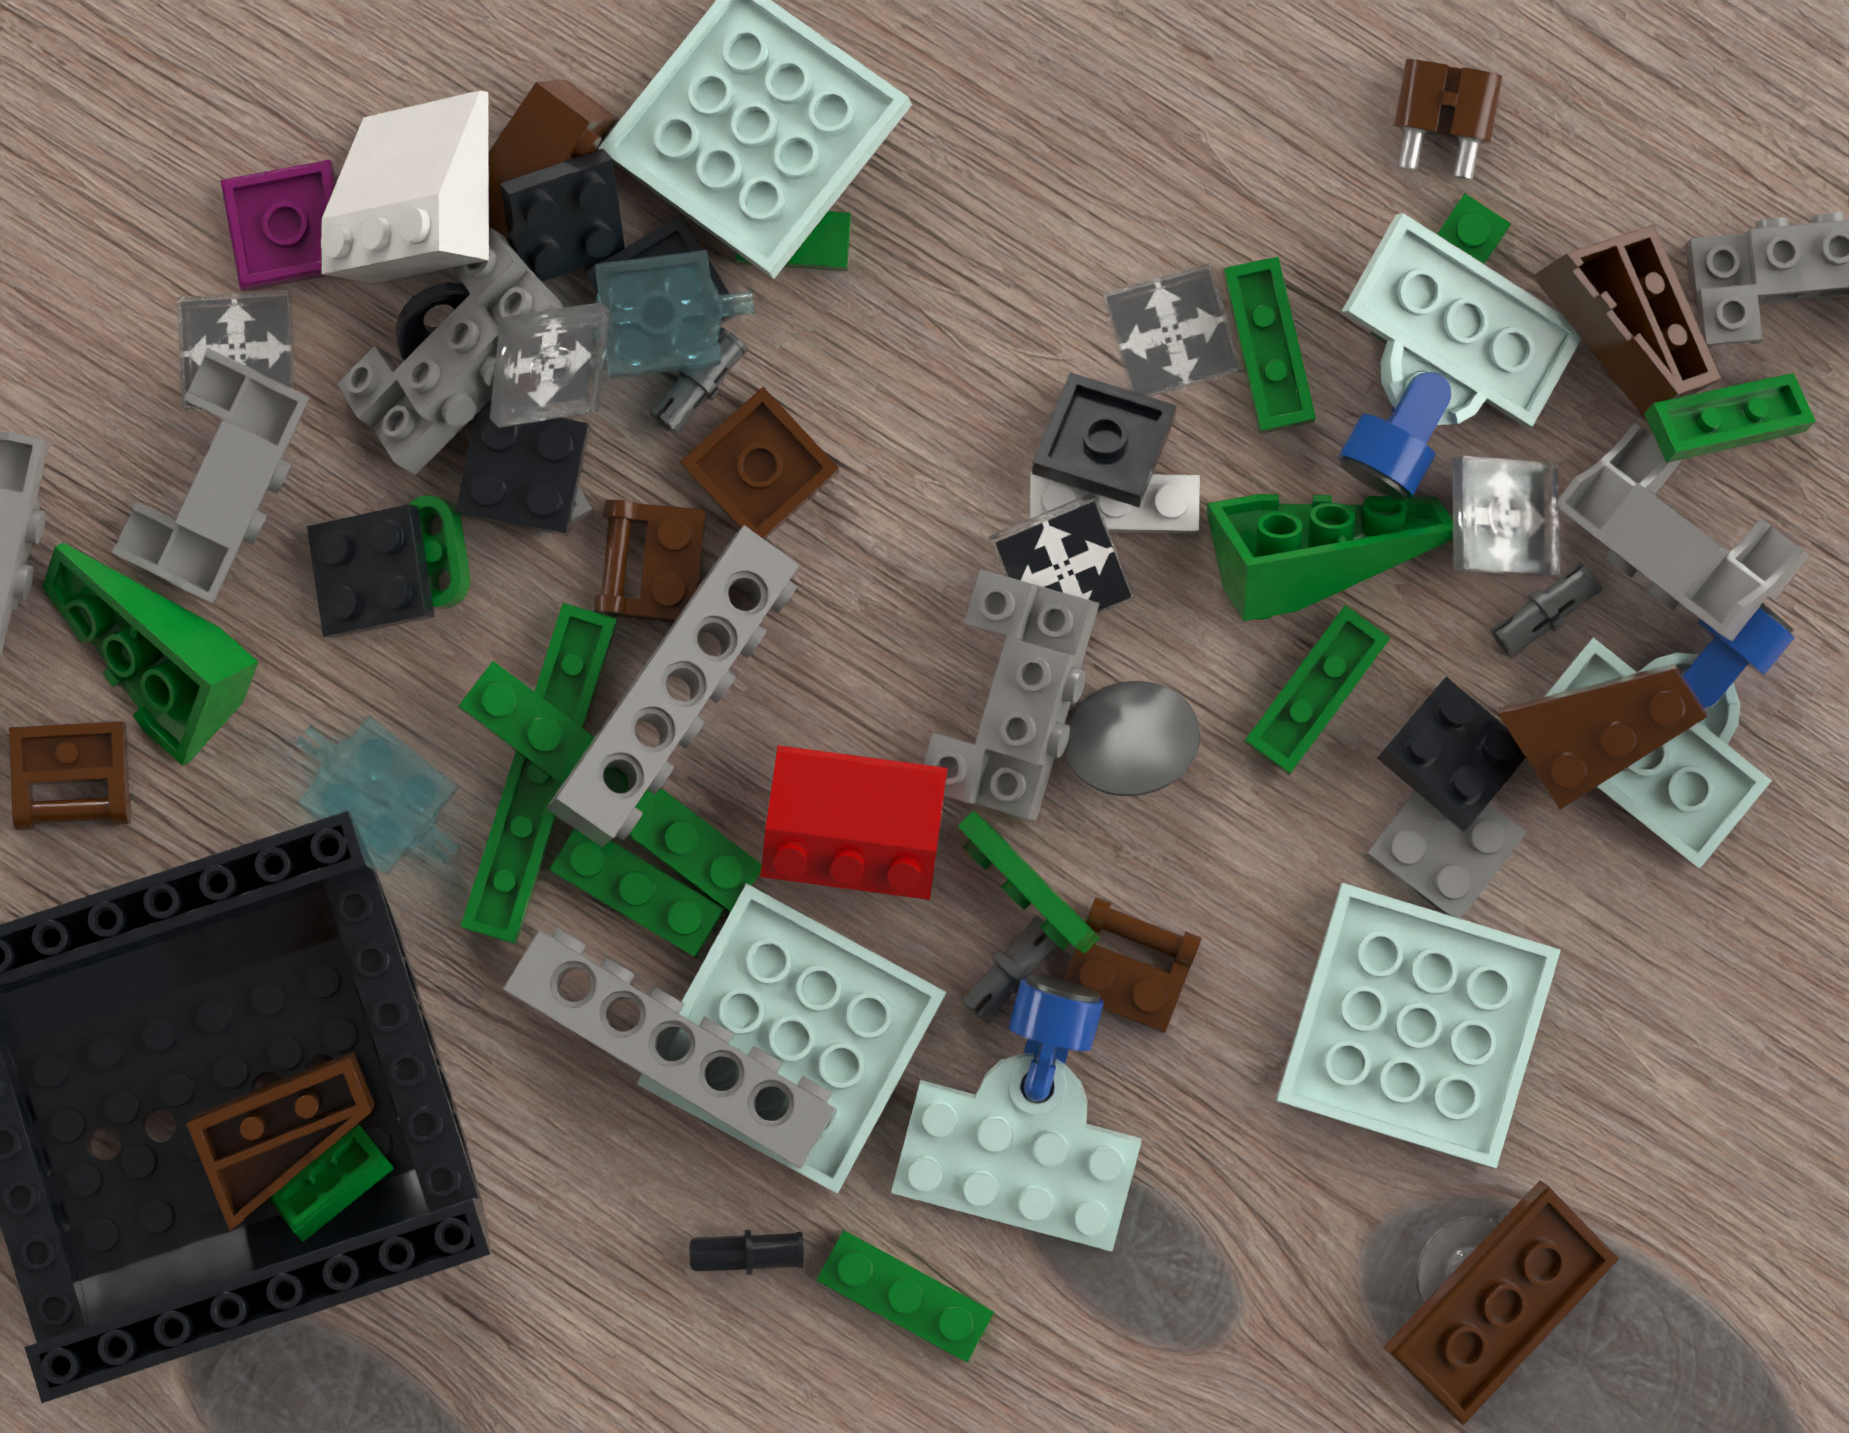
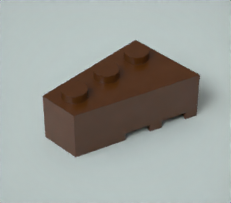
(547, 129)
(1632, 316)
(1602, 728)
(276, 1131)

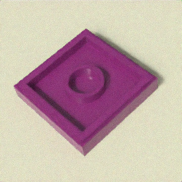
(278, 223)

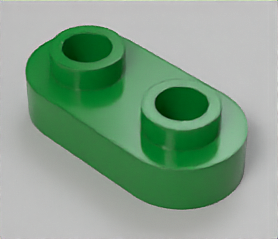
(444, 550)

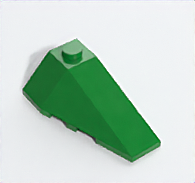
(1294, 555)
(169, 660)

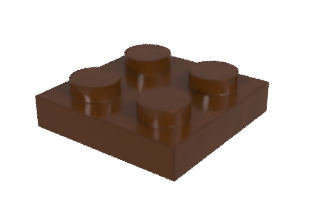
(759, 465)

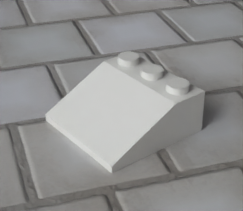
(411, 193)

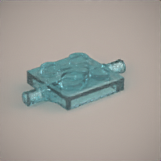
(664, 313)
(384, 787)

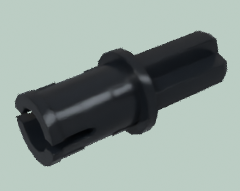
(747, 1252)

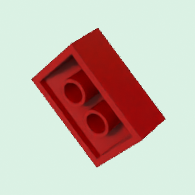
(853, 822)

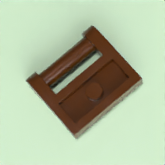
(669, 563)
(69, 756)
(1125, 984)

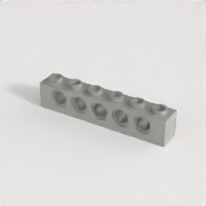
(744, 564)
(538, 984)

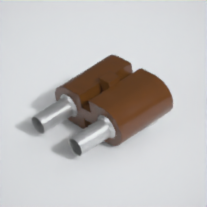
(1446, 103)

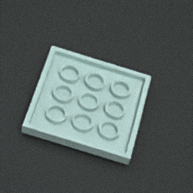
(755, 128)
(814, 1007)
(1418, 1025)

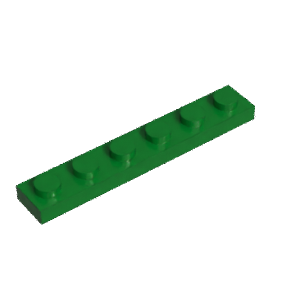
(555, 747)
(521, 820)

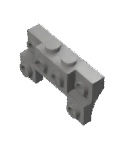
(1765, 267)
(453, 369)
(230, 485)
(20, 518)
(1686, 565)
(1027, 699)

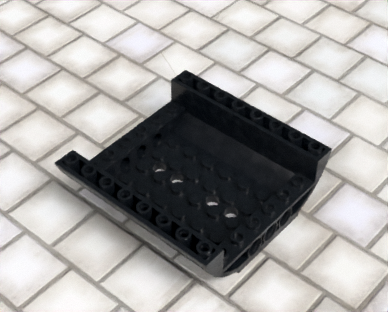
(179, 1004)

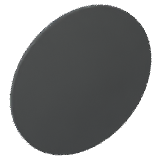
(1132, 738)

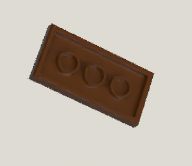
(1501, 1302)

